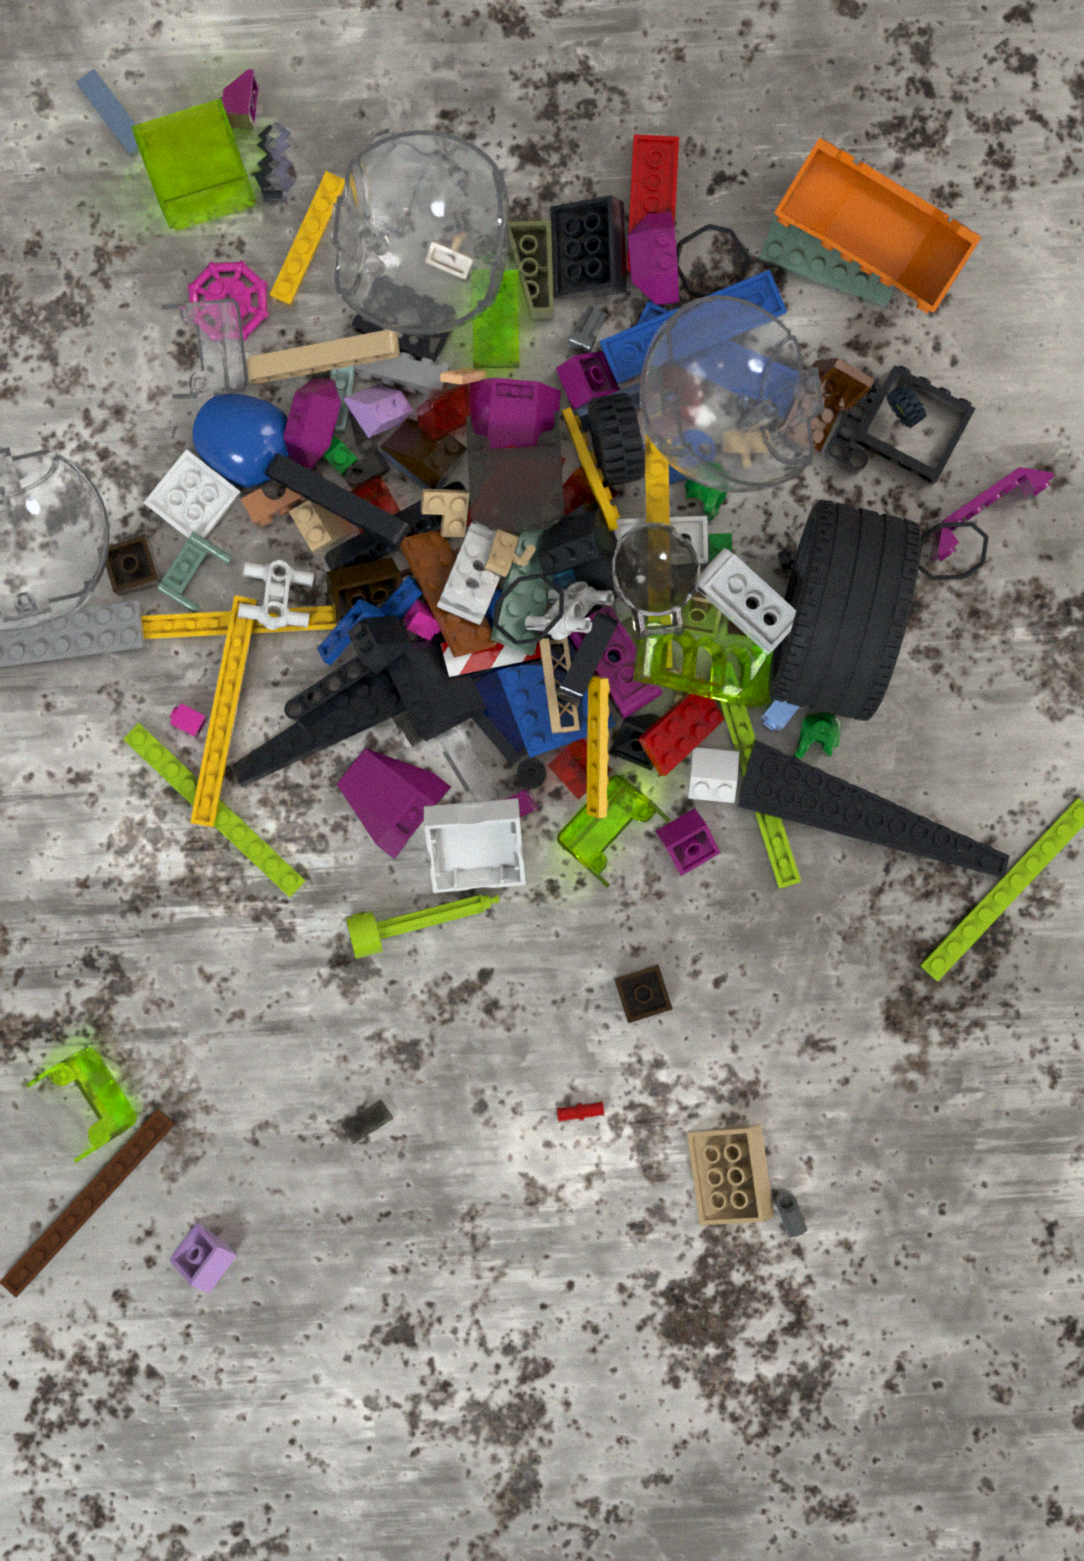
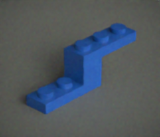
(397, 605)

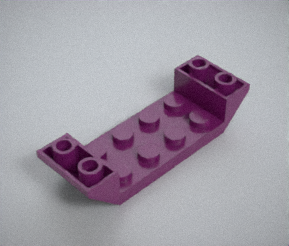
(1026, 479)

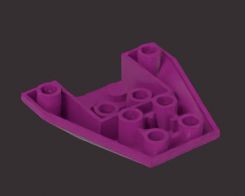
(512, 410)
(390, 797)

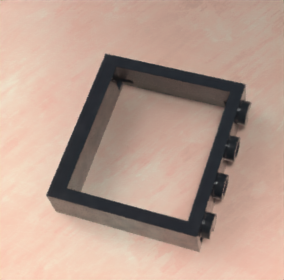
(896, 456)

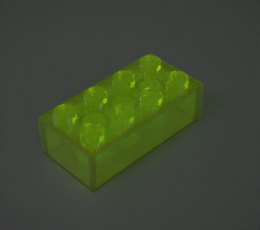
(498, 328)

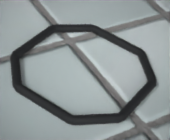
(717, 228)
(971, 571)
(550, 626)

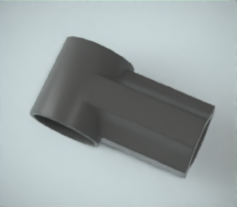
(585, 335)
(790, 1214)

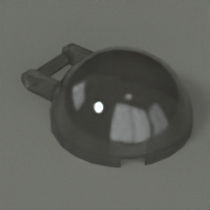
(655, 575)

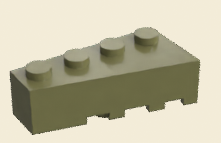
(533, 259)

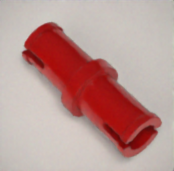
(580, 1111)

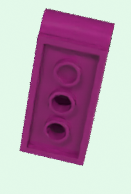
(624, 693)

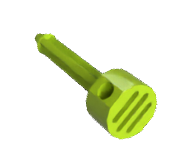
(366, 932)

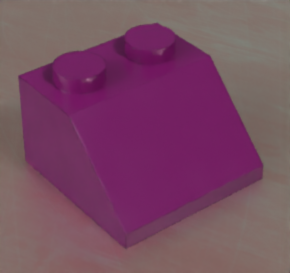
(241, 100)
(586, 378)
(688, 841)

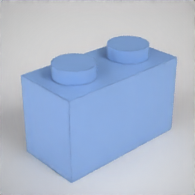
(778, 715)

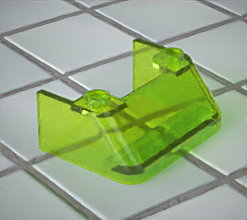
(589, 836)
(100, 1091)

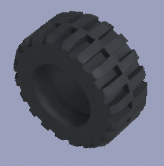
(616, 438)

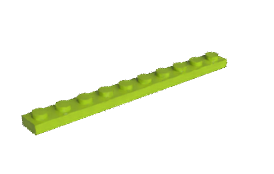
(226, 820)
(771, 828)
(1005, 891)

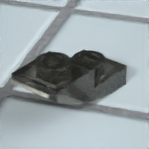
(366, 1121)

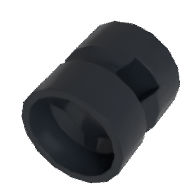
(531, 773)

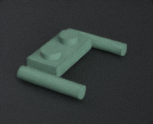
(185, 567)

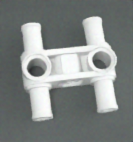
(275, 594)
(577, 603)

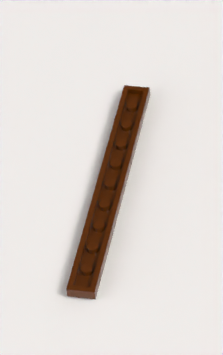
(87, 1203)

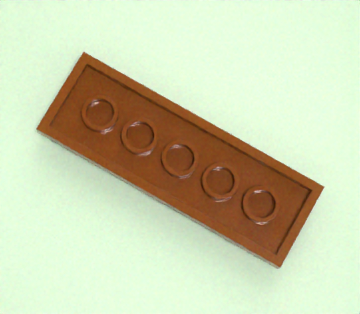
(431, 564)

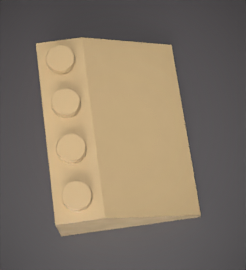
(730, 1175)

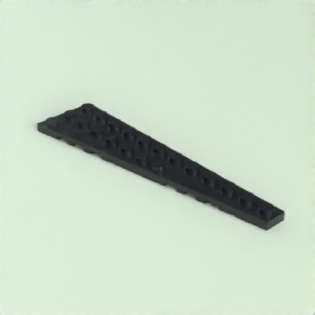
(345, 715)
(809, 796)

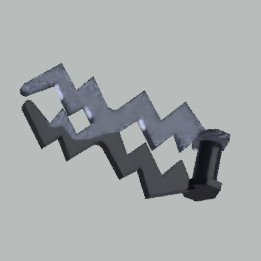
(274, 154)

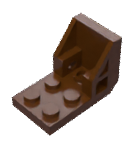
(840, 390)

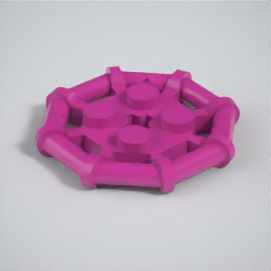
(235, 289)

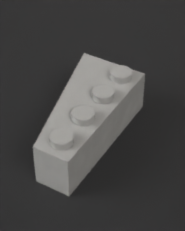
(407, 373)

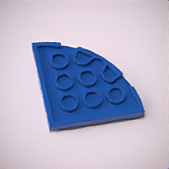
(528, 701)

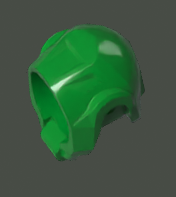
(711, 498)
(821, 728)

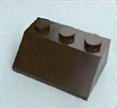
(368, 581)

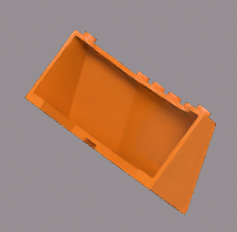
(877, 224)

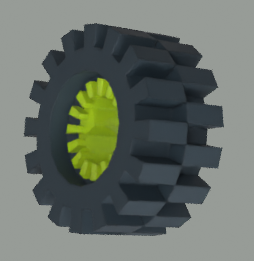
(906, 405)

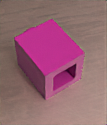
(421, 620)
(188, 719)

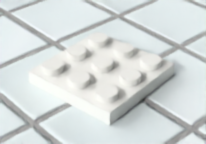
(192, 496)

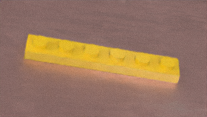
(307, 239)
(593, 475)
(597, 747)

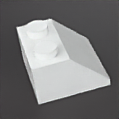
(713, 774)

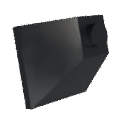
(627, 743)

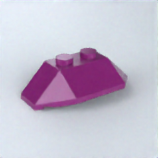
(655, 258)
(312, 421)

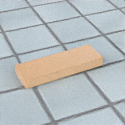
(463, 375)

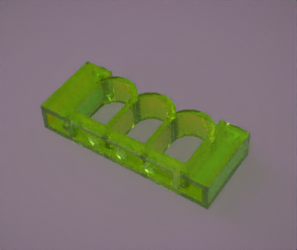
(755, 668)

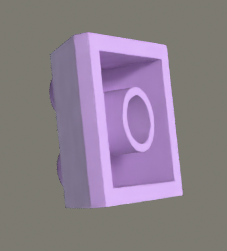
(378, 408)
(202, 1258)

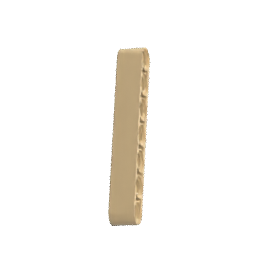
(322, 357)

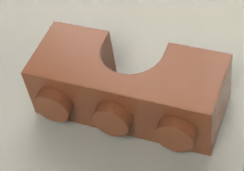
(264, 509)

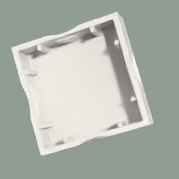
(474, 845)

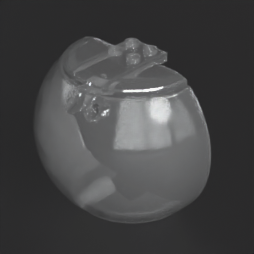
(421, 233)
(729, 396)
(49, 539)

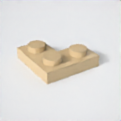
(452, 507)

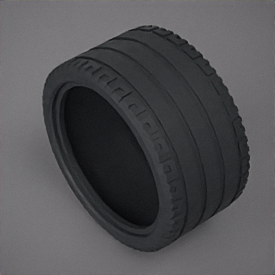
(852, 610)

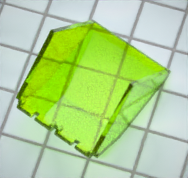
(195, 164)

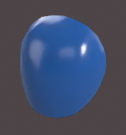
(239, 437)

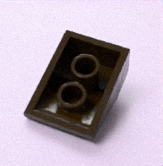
(421, 455)

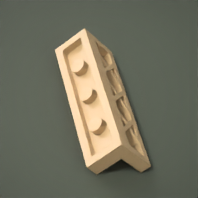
(550, 681)

